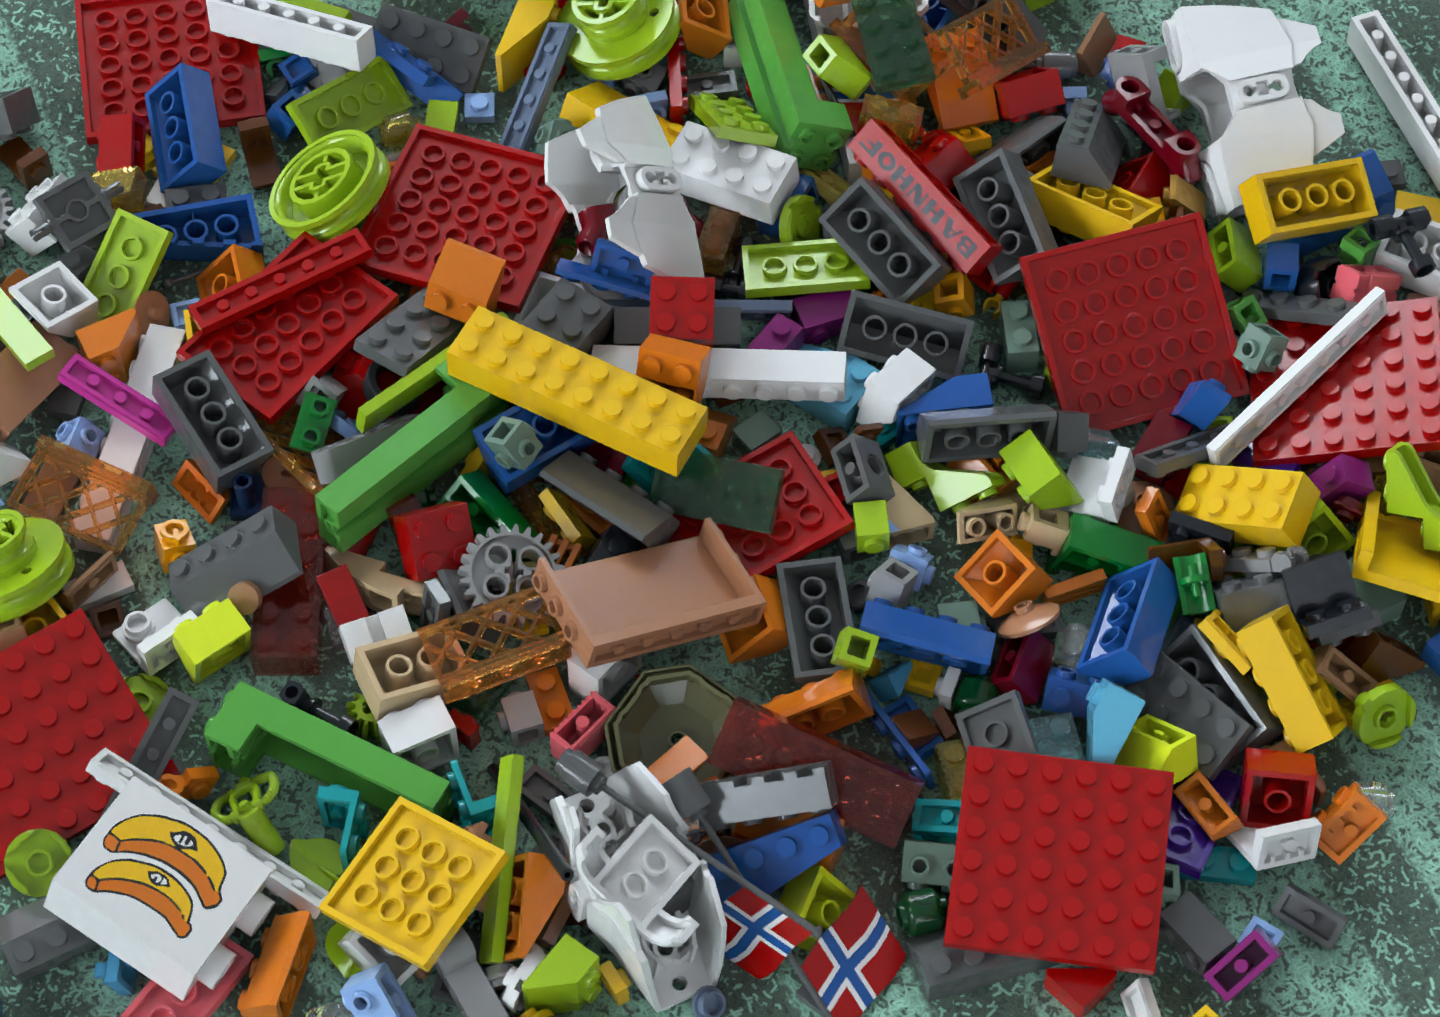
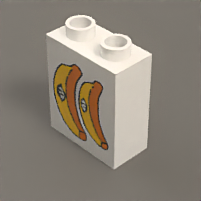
(161, 890)

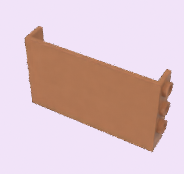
(651, 597)

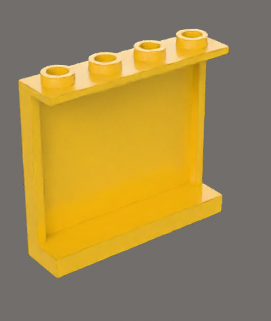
(1393, 555)

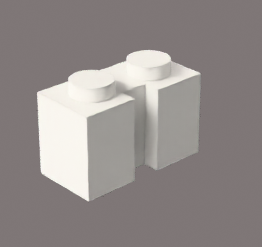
(374, 628)

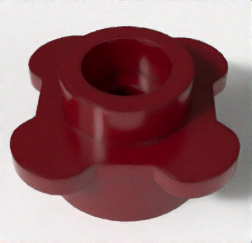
(1347, 509)

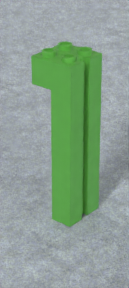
(783, 85)
(405, 462)
(260, 724)

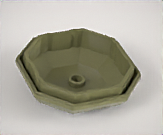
(665, 705)

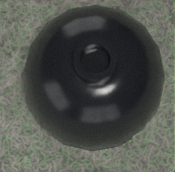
(1317, 276)

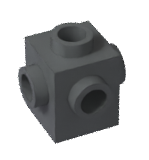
(644, 82)

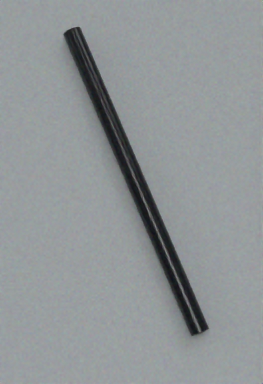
(538, 833)

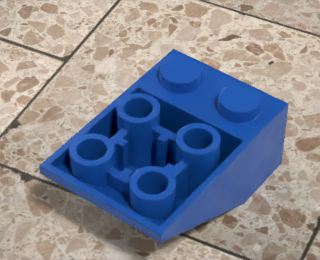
(959, 392)

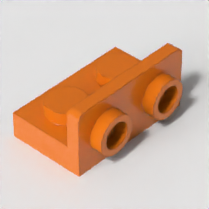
(1347, 822)

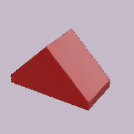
(1079, 987)

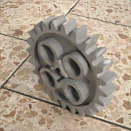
(482, 572)

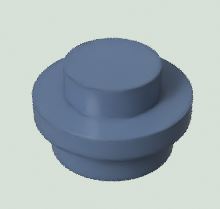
(708, 1002)

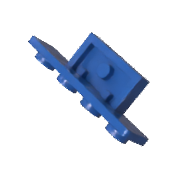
(414, 73)
(610, 270)
(899, 744)

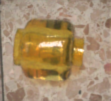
(397, 129)

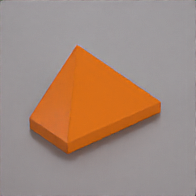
(199, 493)

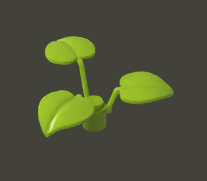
(321, 863)

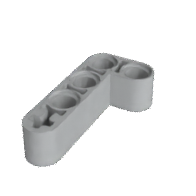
(342, 455)
(466, 979)

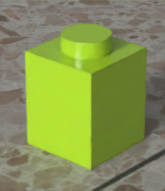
(871, 526)
(855, 649)

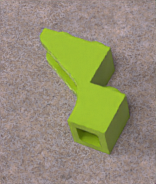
(950, 486)
(1412, 492)

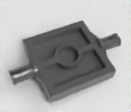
(75, 211)

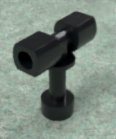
(1402, 231)
(733, 280)
(989, 363)
(297, 696)

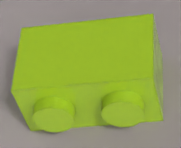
(1235, 255)

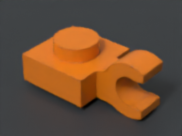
(193, 783)

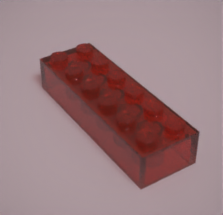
(291, 618)
(871, 793)

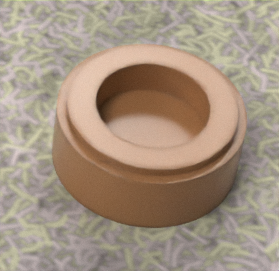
(245, 597)

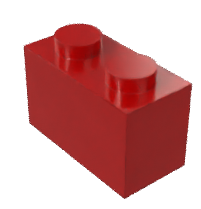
(121, 142)

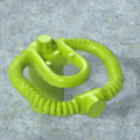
(252, 814)

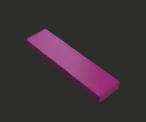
(117, 399)

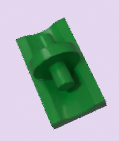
(312, 422)
(1194, 584)

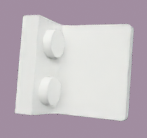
(1102, 484)
(156, 649)
(1278, 843)

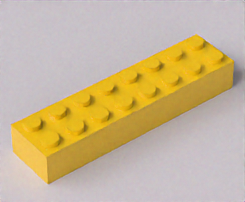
(577, 390)

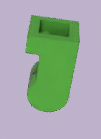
(1355, 254)
(1245, 311)

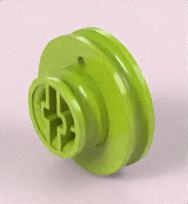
(620, 35)
(330, 186)
(32, 563)

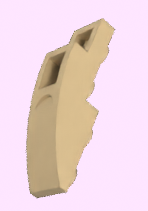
(982, 518)
(376, 586)

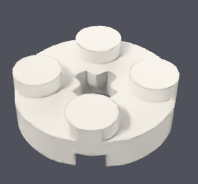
(512, 995)

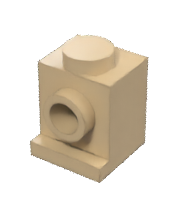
(1044, 527)

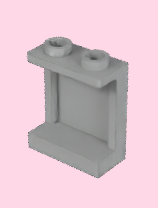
(1140, 63)

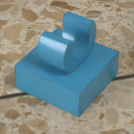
(117, 975)

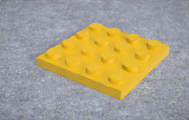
(414, 883)

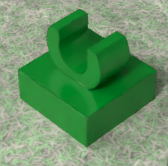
(271, 57)

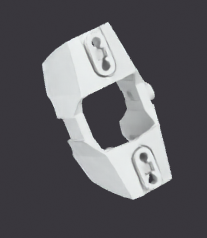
(1216, 61)
(620, 150)
(702, 955)

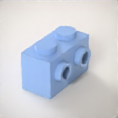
(376, 994)

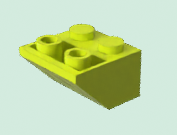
(1160, 747)

